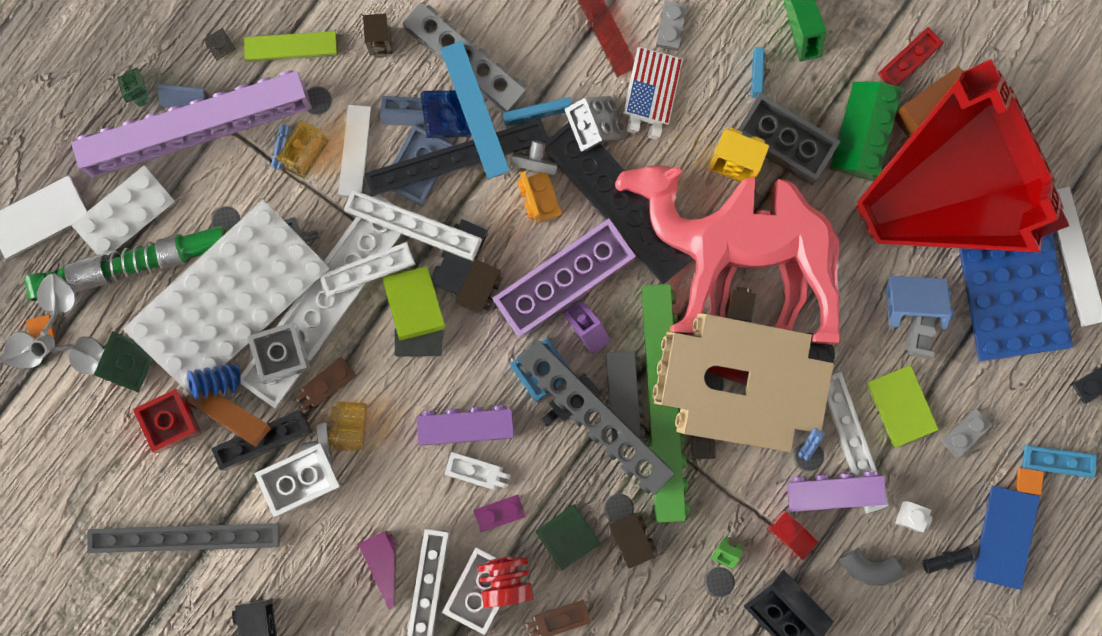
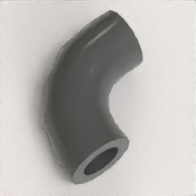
(871, 572)

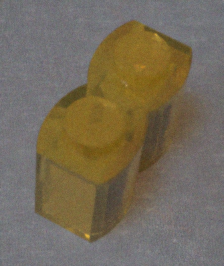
(349, 426)

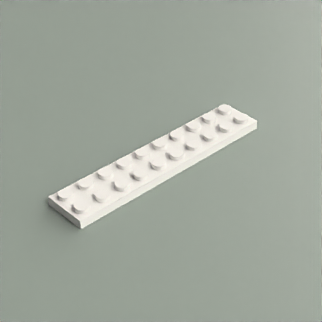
(318, 314)

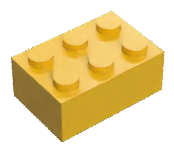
(738, 155)

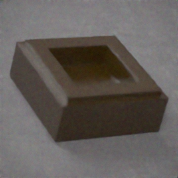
(702, 448)

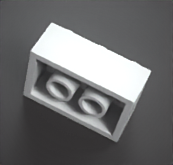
(466, 599)

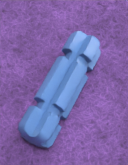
(284, 132)
(811, 444)

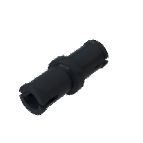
(948, 560)

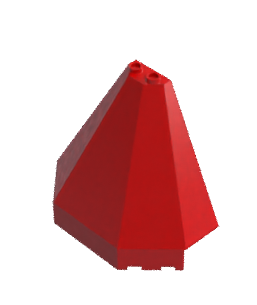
(967, 175)

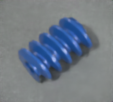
(213, 380)

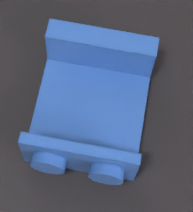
(918, 298)

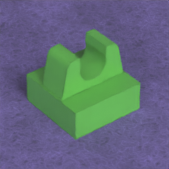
(727, 554)

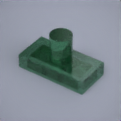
(133, 87)

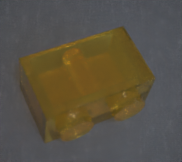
(302, 149)

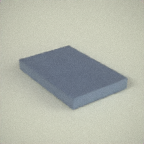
(414, 146)

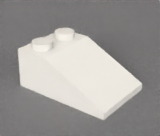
(297, 480)

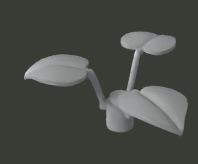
(27, 352)

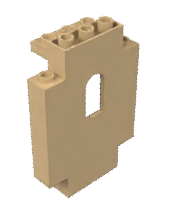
(781, 391)

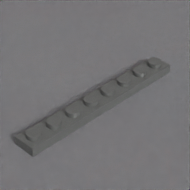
(183, 538)

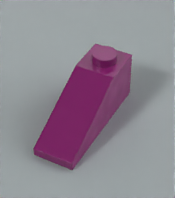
(381, 560)

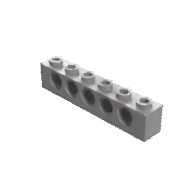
(426, 15)

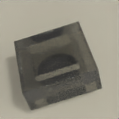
(219, 44)

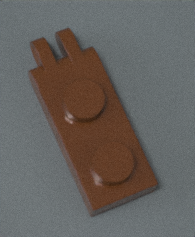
(326, 384)
(559, 619)

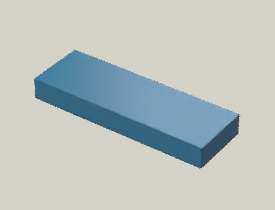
(536, 111)
(1059, 461)

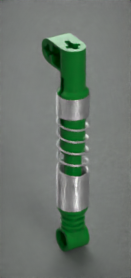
(99, 271)

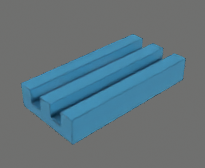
(757, 72)

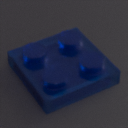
(443, 115)

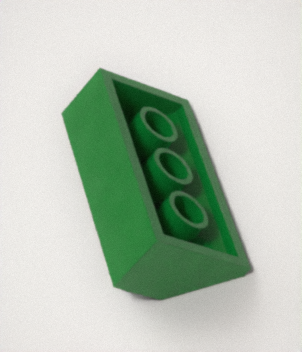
(866, 129)

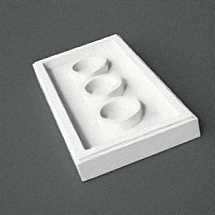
(39, 217)

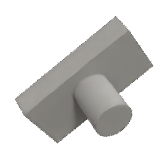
(535, 159)
(323, 437)

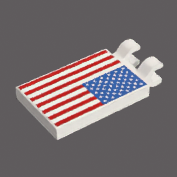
(651, 91)

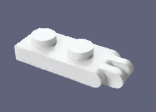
(475, 471)

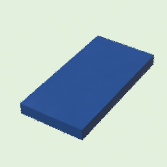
(1006, 537)

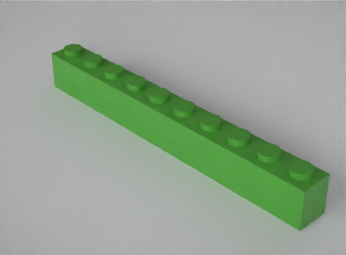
(664, 439)

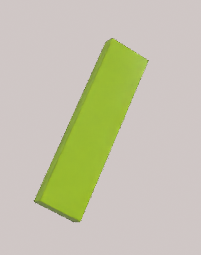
(290, 46)

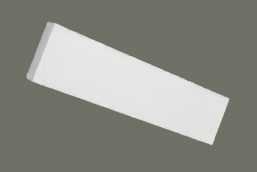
(355, 149)
(367, 270)

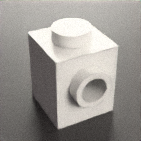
(914, 517)

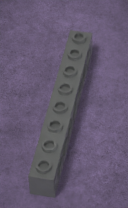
(531, 363)

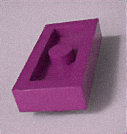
(499, 513)

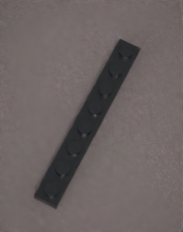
(450, 159)

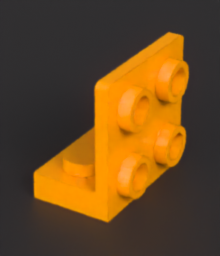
(540, 196)

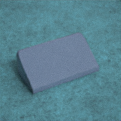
(179, 95)
(401, 111)

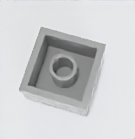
(279, 353)

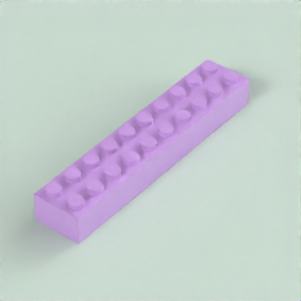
(191, 124)

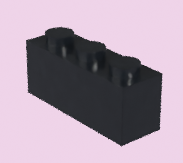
(455, 268)

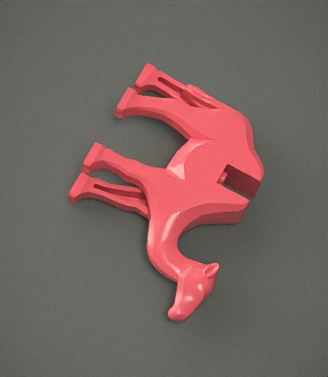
(734, 238)

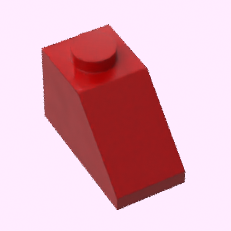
(792, 535)

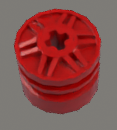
(505, 582)

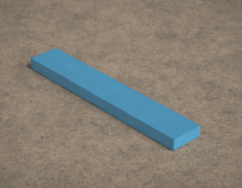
(475, 110)

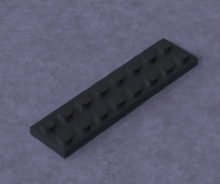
(595, 177)

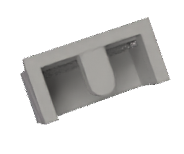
(920, 336)

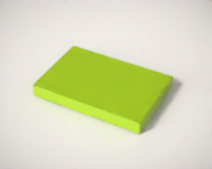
(413, 303)
(902, 406)

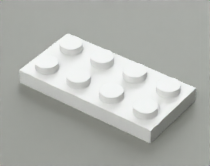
(123, 212)

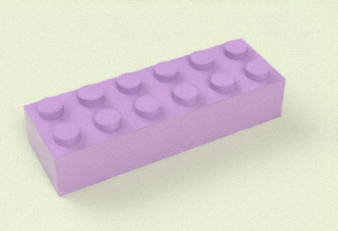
(564, 278)

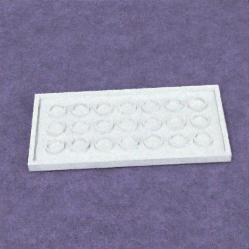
(227, 295)

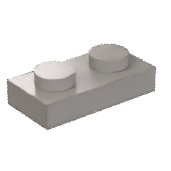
(671, 25)
(966, 433)

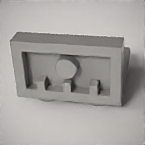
(595, 121)

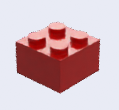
(167, 421)

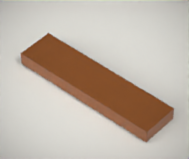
(231, 417)

